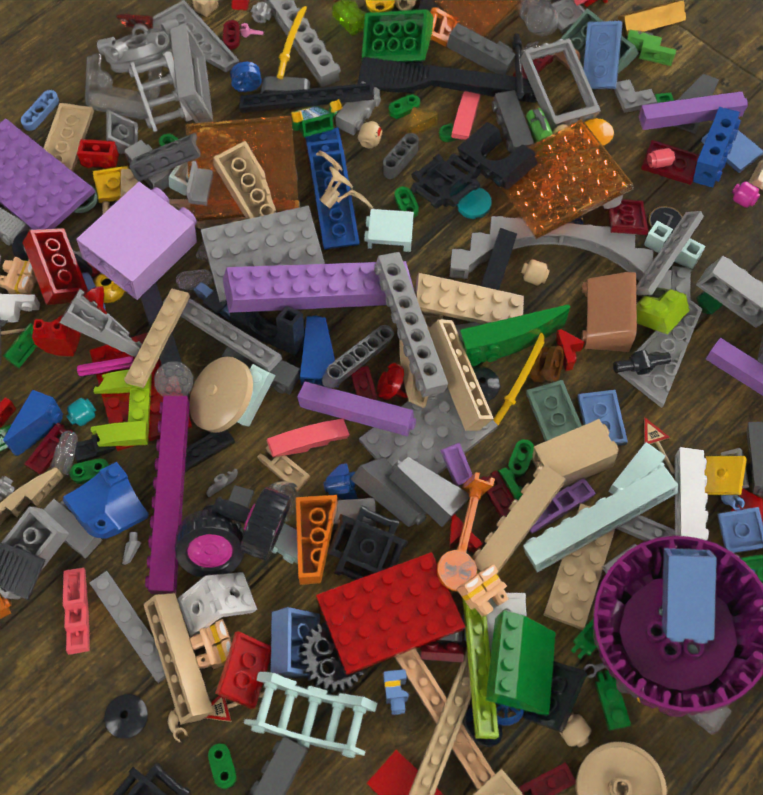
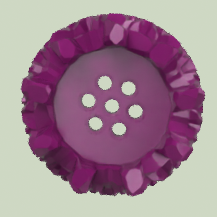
(682, 682)

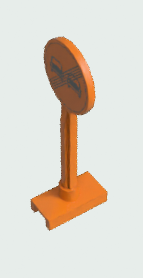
(456, 565)

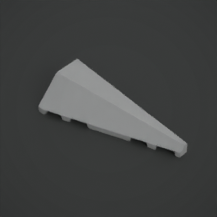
(89, 320)

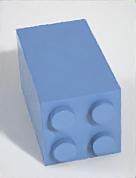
(689, 595)

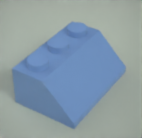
(287, 635)

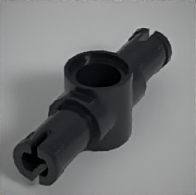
(641, 362)

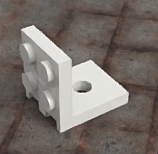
(215, 600)

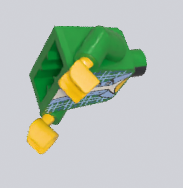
(315, 119)

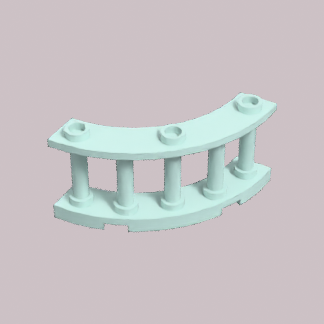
(316, 696)

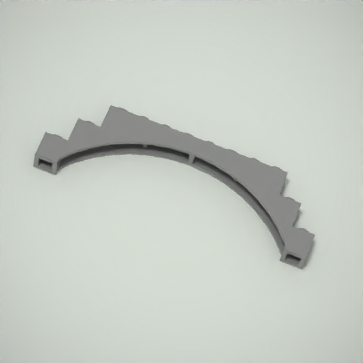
(597, 239)

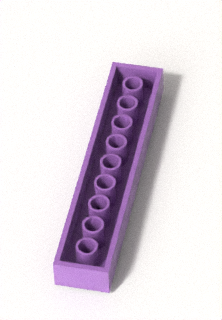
(303, 286)

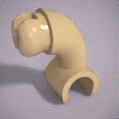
(173, 720)

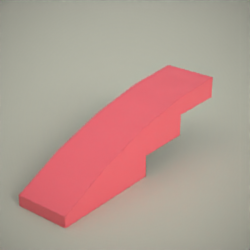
(465, 115)
(307, 437)
(76, 611)

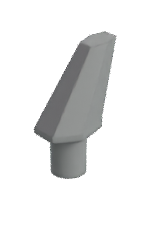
(131, 548)

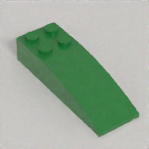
(510, 335)

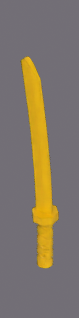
(285, 57)
(510, 398)

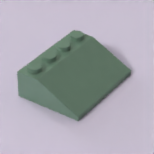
(578, 32)

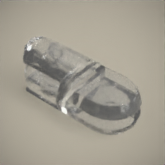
(65, 452)

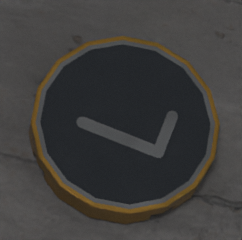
(665, 215)

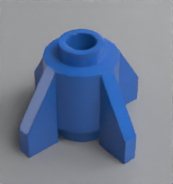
(340, 483)

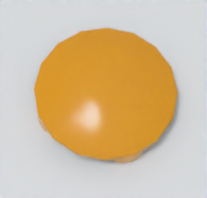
(601, 129)

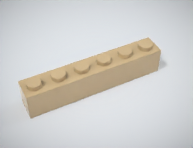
(460, 376)
(520, 519)
(178, 658)

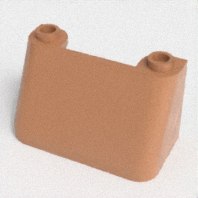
(610, 312)

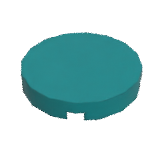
(475, 204)

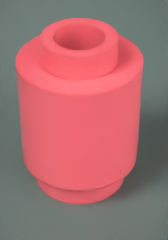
(661, 158)

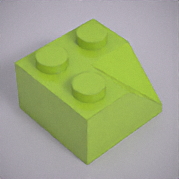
(662, 312)

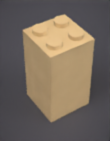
(578, 452)

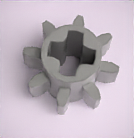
(261, 12)
(5, 487)

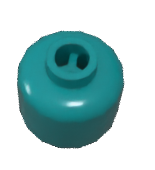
(81, 412)

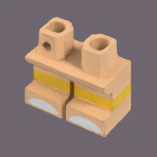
(19, 278)
(481, 588)
(216, 642)

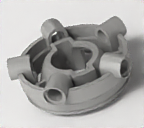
(137, 48)

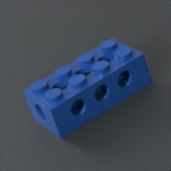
(723, 128)

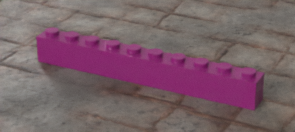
(169, 494)

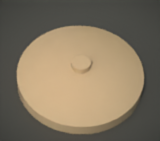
(221, 394)
(620, 770)

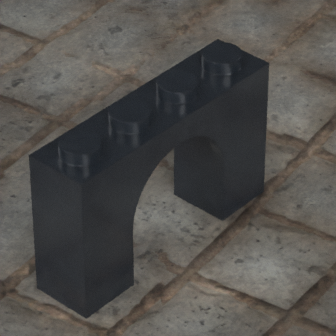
(504, 171)
(287, 334)

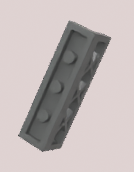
(165, 157)

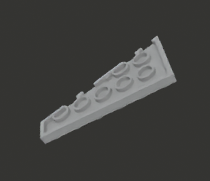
(213, 48)
(659, 381)

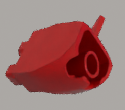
(59, 338)

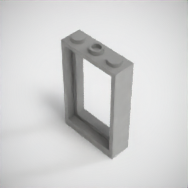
(191, 74)
(591, 109)

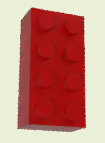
(54, 265)

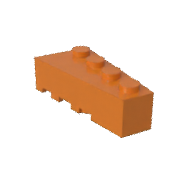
(314, 529)

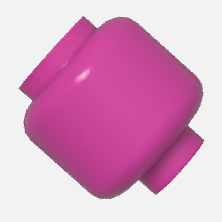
(746, 194)

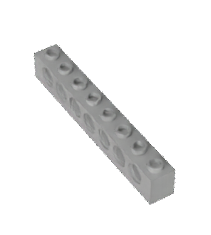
(306, 42)
(412, 313)

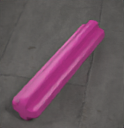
(104, 366)

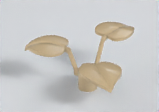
(331, 195)

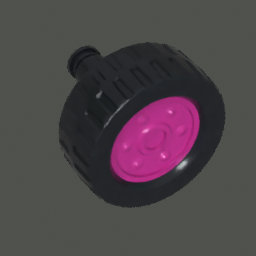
(261, 522)
(209, 543)

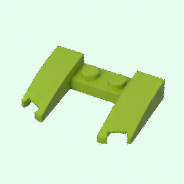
(137, 428)

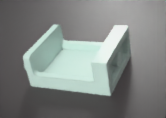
(389, 228)

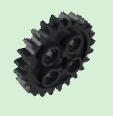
(337, 675)

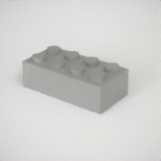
(734, 289)
(36, 534)

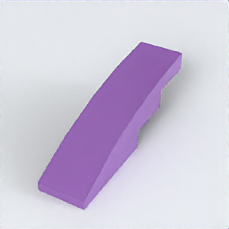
(564, 503)

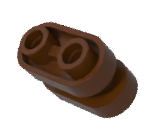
(548, 364)

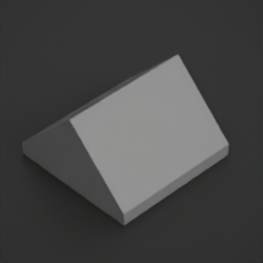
(121, 131)

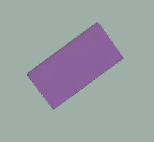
(456, 464)

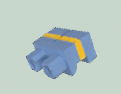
(393, 692)

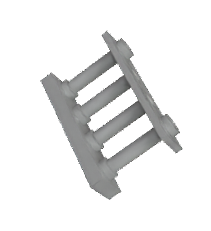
(166, 61)

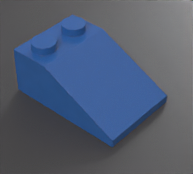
(33, 422)

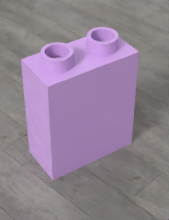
(138, 239)

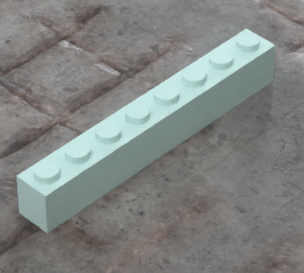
(601, 518)

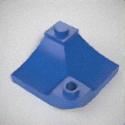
(106, 503)

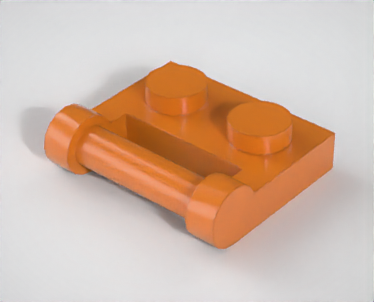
(446, 26)

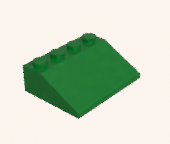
(397, 35)
(521, 663)

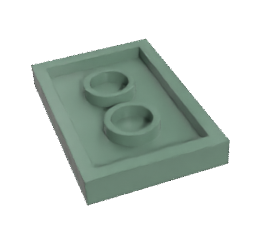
(553, 409)

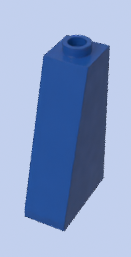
(316, 351)

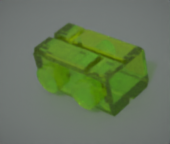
(349, 16)

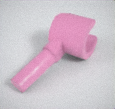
(245, 31)

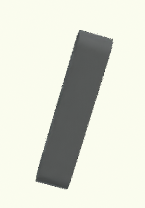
(365, 349)

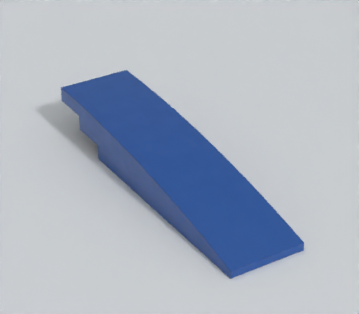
(339, 222)

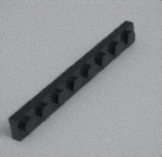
(306, 97)

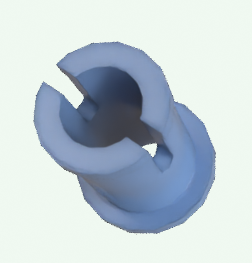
(733, 500)

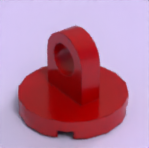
(391, 382)

